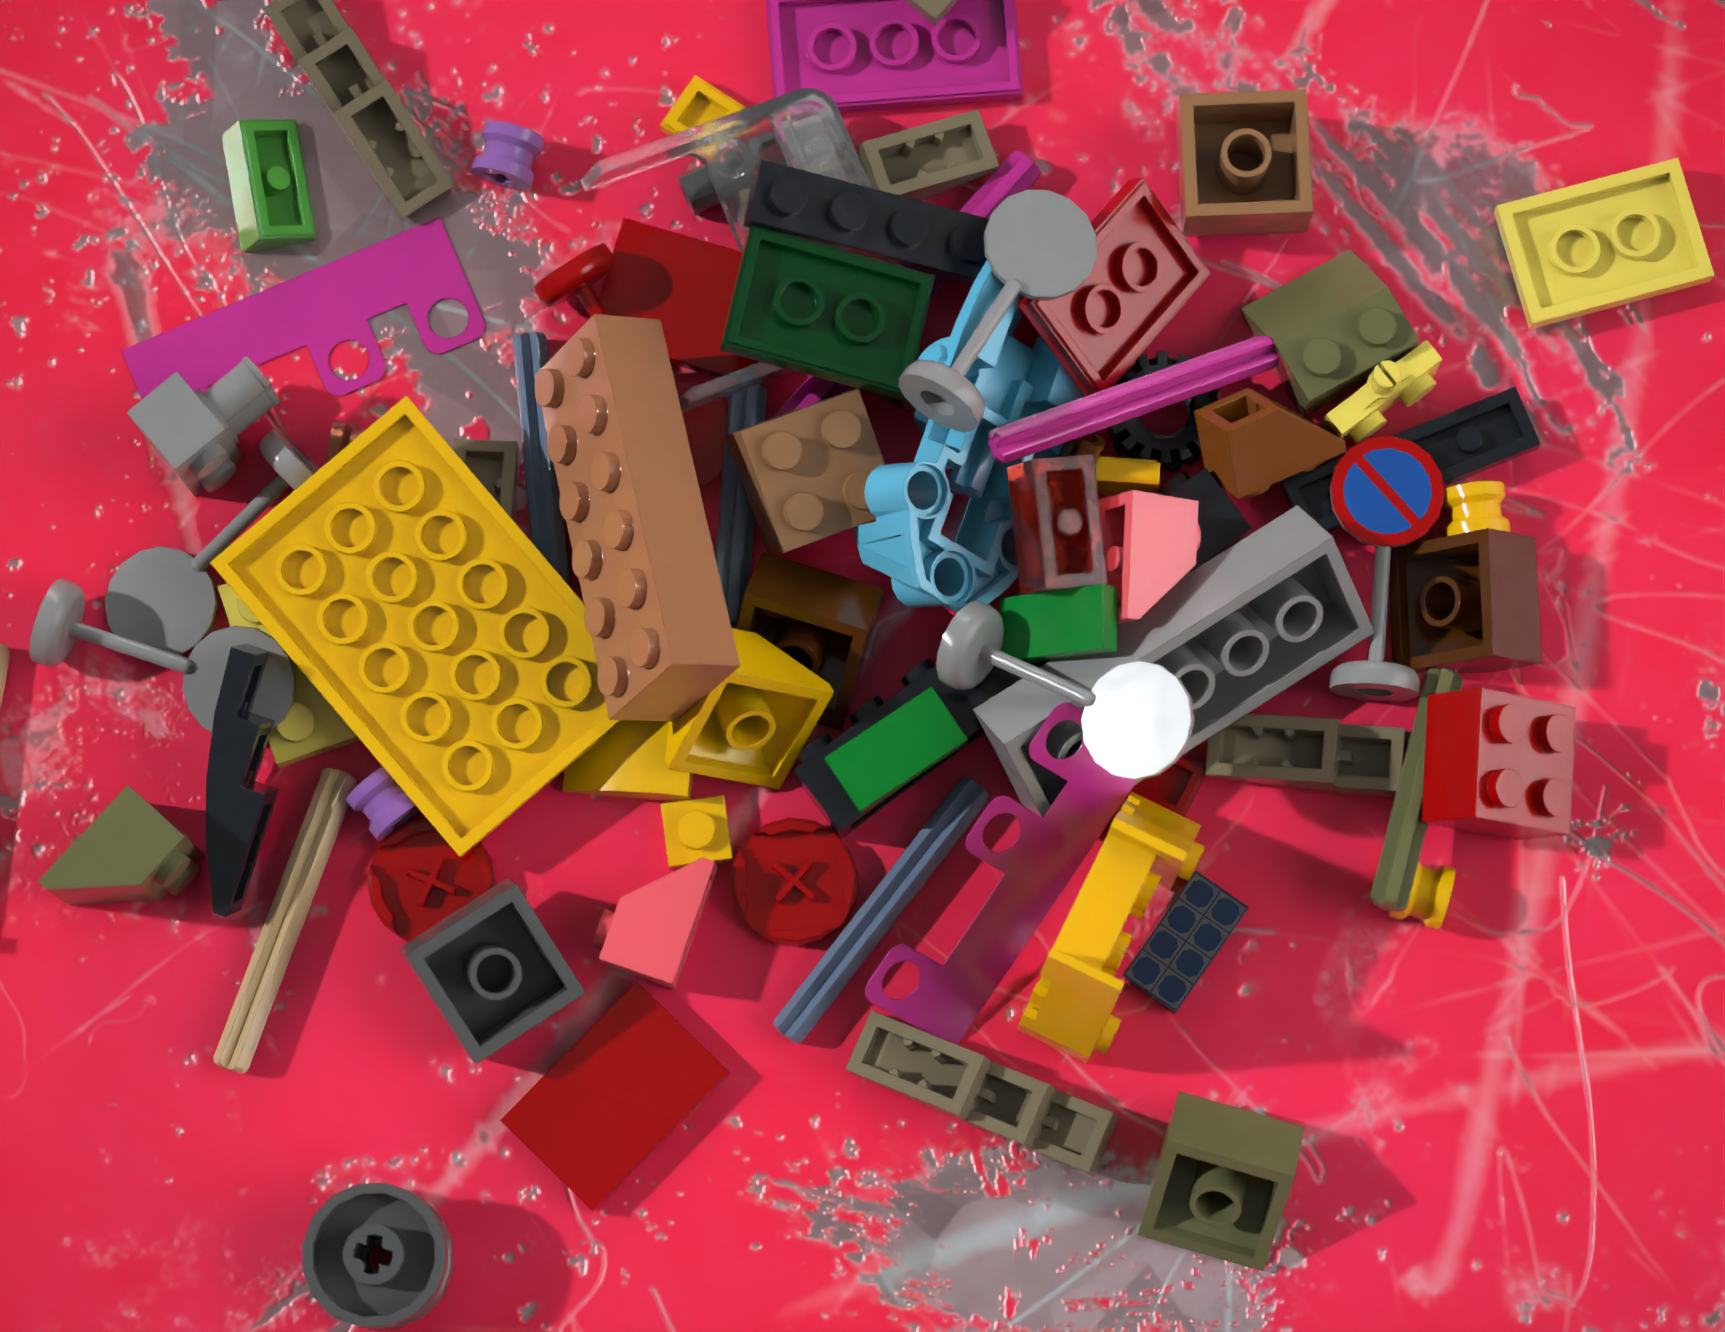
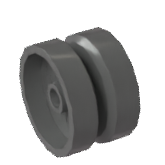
(340, 1248)

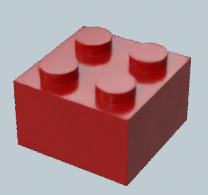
(1498, 764)

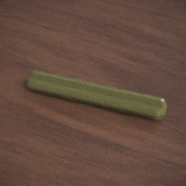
(1404, 830)

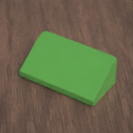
(268, 184)

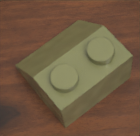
(1331, 330)
(124, 857)
(1221, 1181)

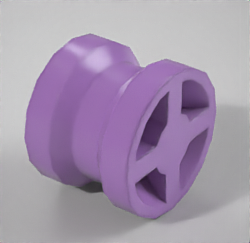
(507, 155)
(382, 803)

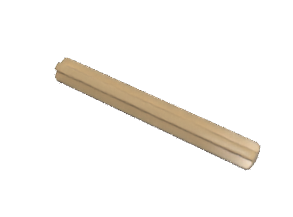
(284, 921)

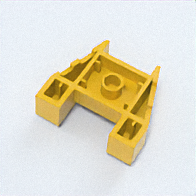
(1077, 982)

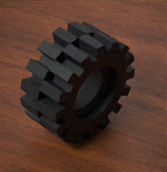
(1170, 449)

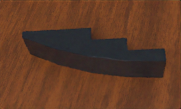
(235, 802)

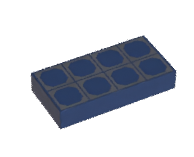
(1185, 942)

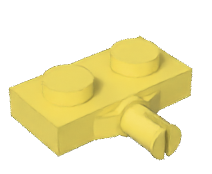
(1386, 385)

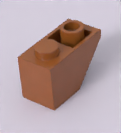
(1258, 442)

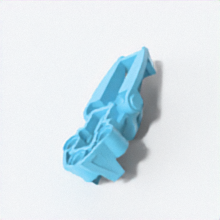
(916, 495)

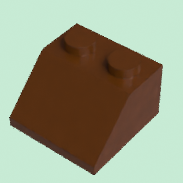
(1465, 603)
(816, 621)

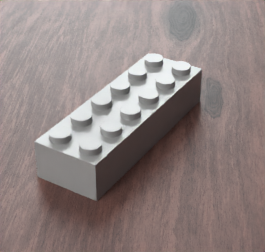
(1226, 629)

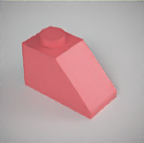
(1147, 547)
(656, 925)

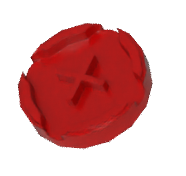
(423, 880)
(794, 882)

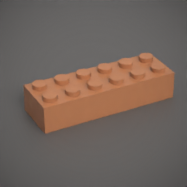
(635, 520)

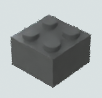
(492, 970)

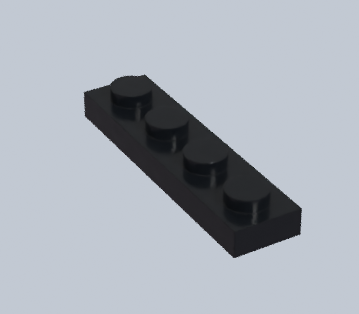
(867, 221)
(1458, 443)

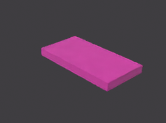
(891, 56)

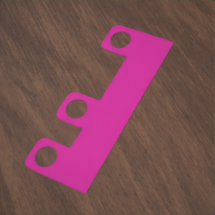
(318, 312)
(1034, 877)

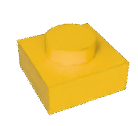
(696, 831)

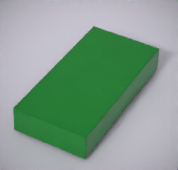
(1060, 623)
(896, 750)

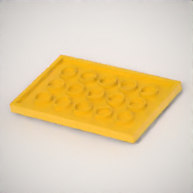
(427, 624)

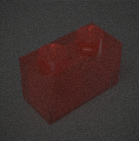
(1056, 524)

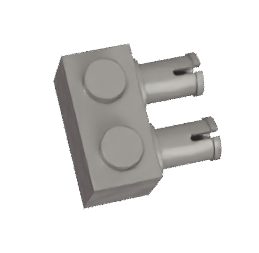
(199, 429)

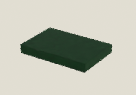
(826, 312)

